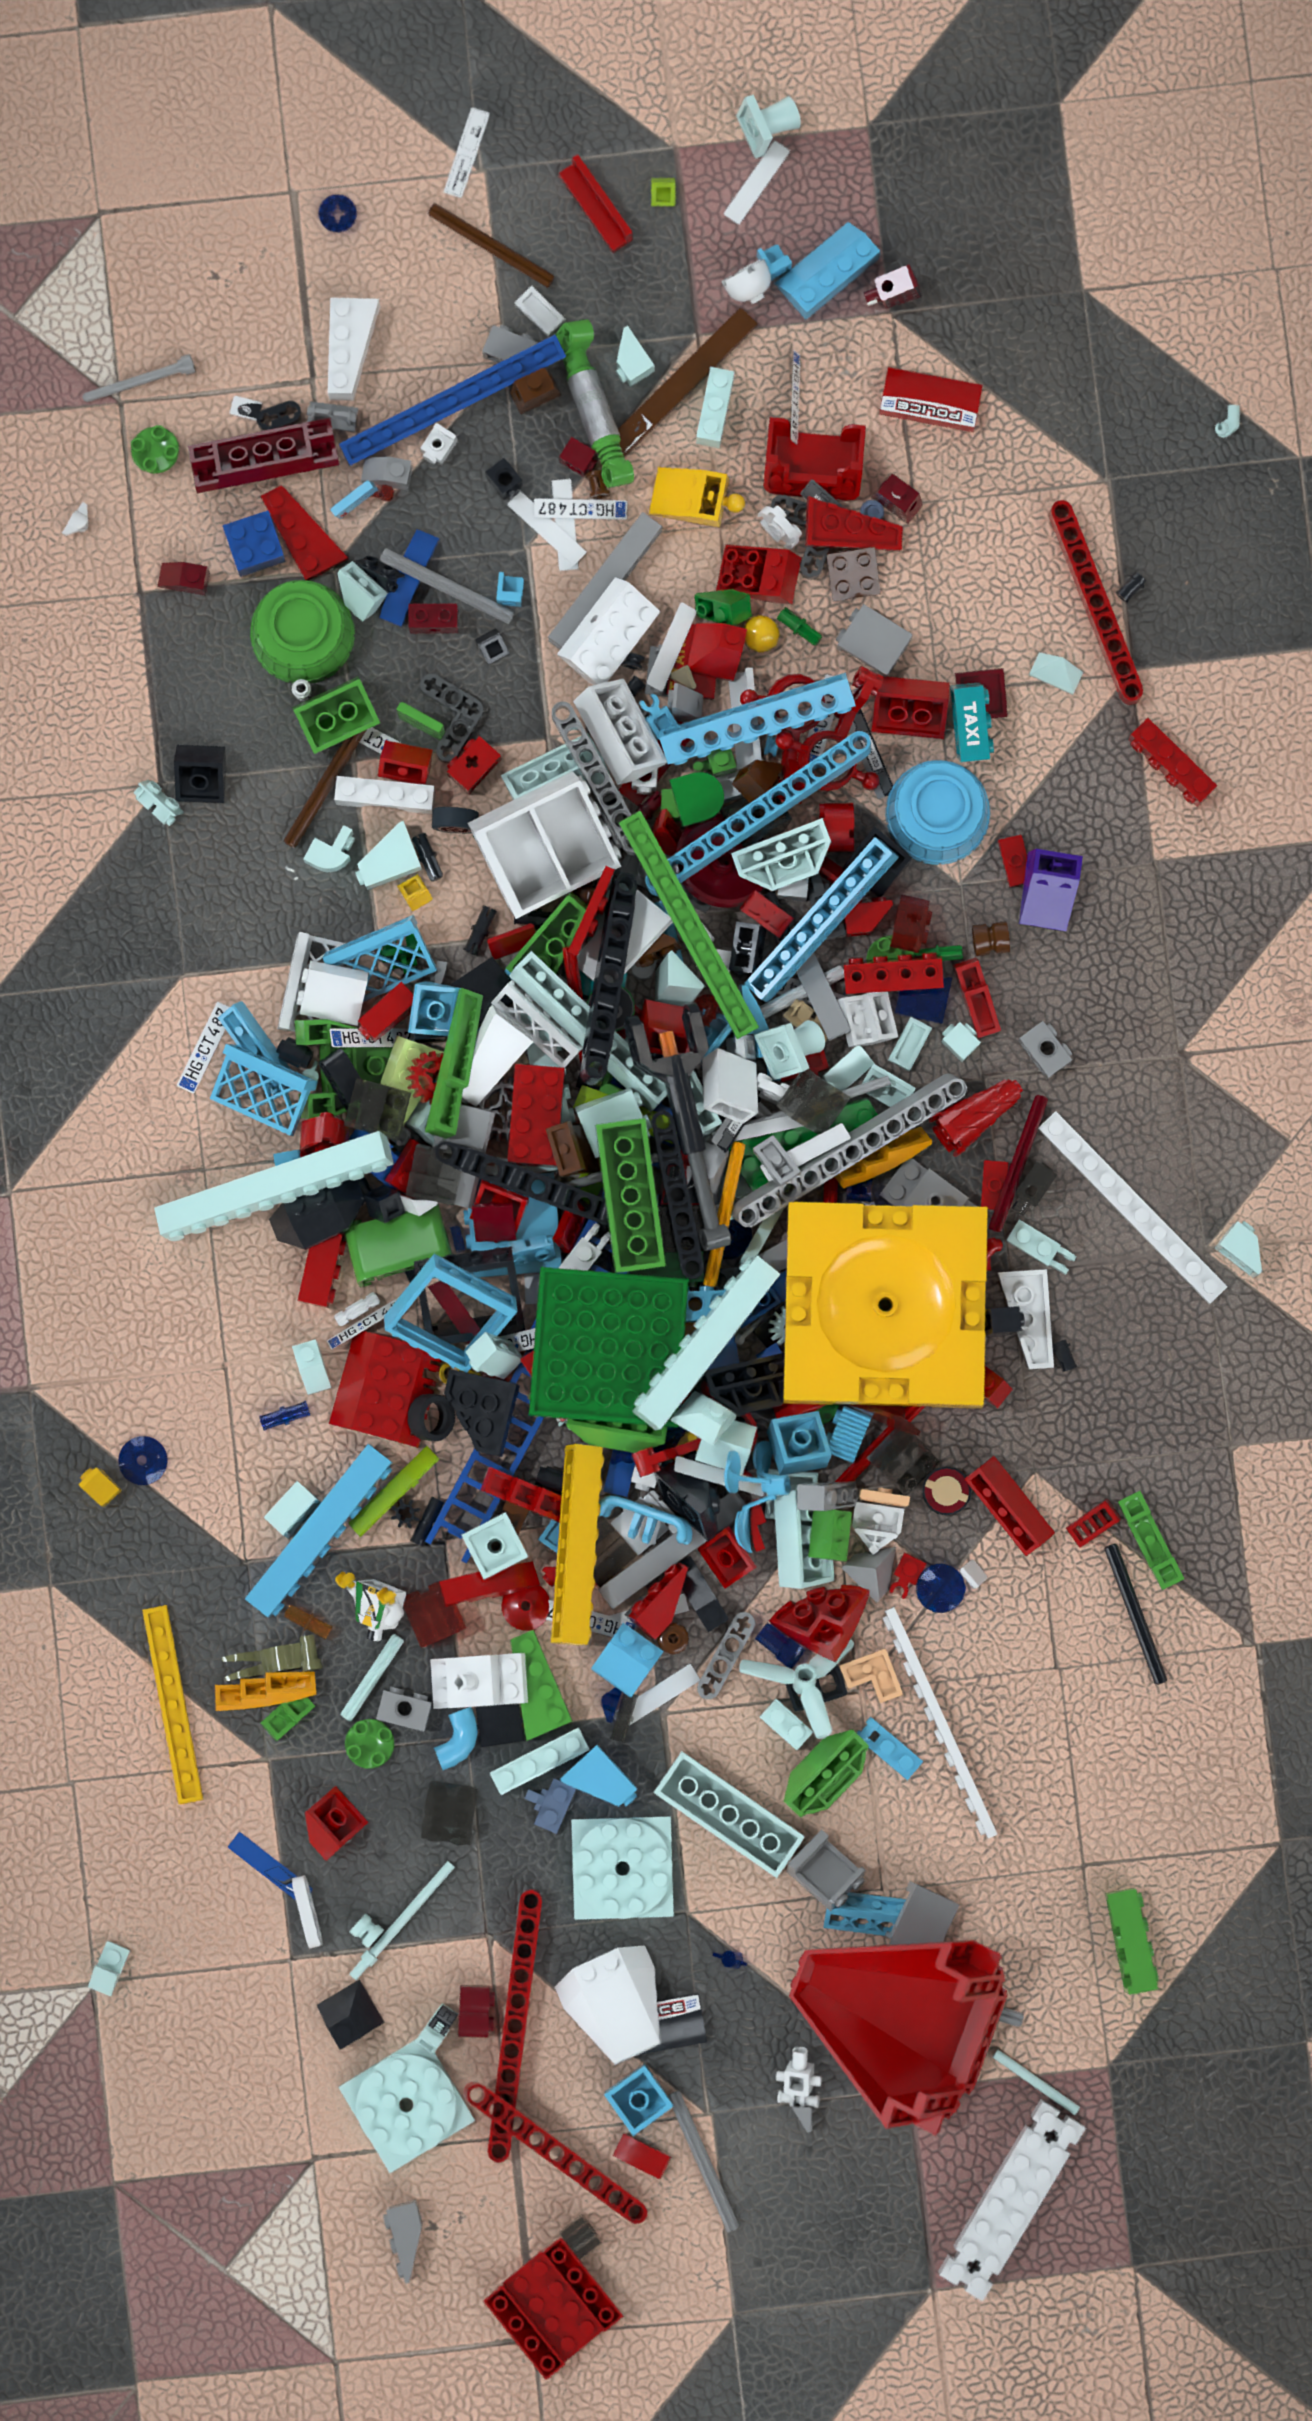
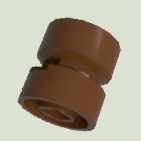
(991, 938)

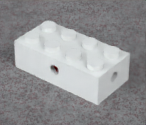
(608, 632)

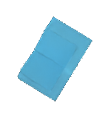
(775, 260)
(509, 590)

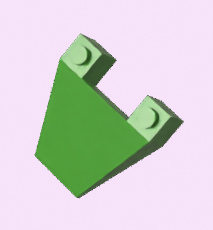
(368, 1062)

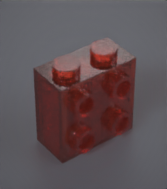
(431, 1617)

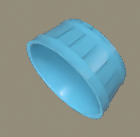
(938, 812)

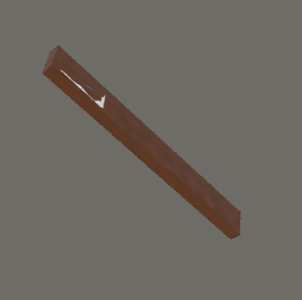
(685, 380)

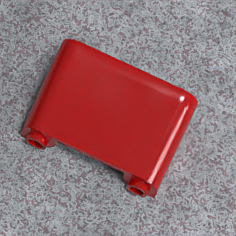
(826, 459)

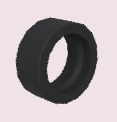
(417, 1412)

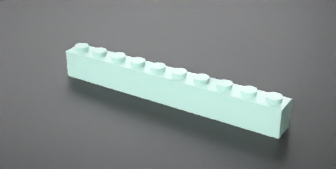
(274, 1186)

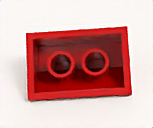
(911, 707)

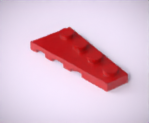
(843, 528)
(304, 538)

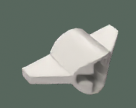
(78, 521)

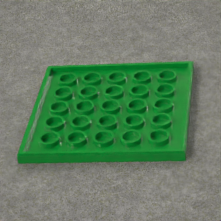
(602, 1342)

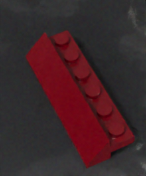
(263, 455)

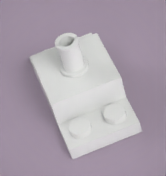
(479, 1680)

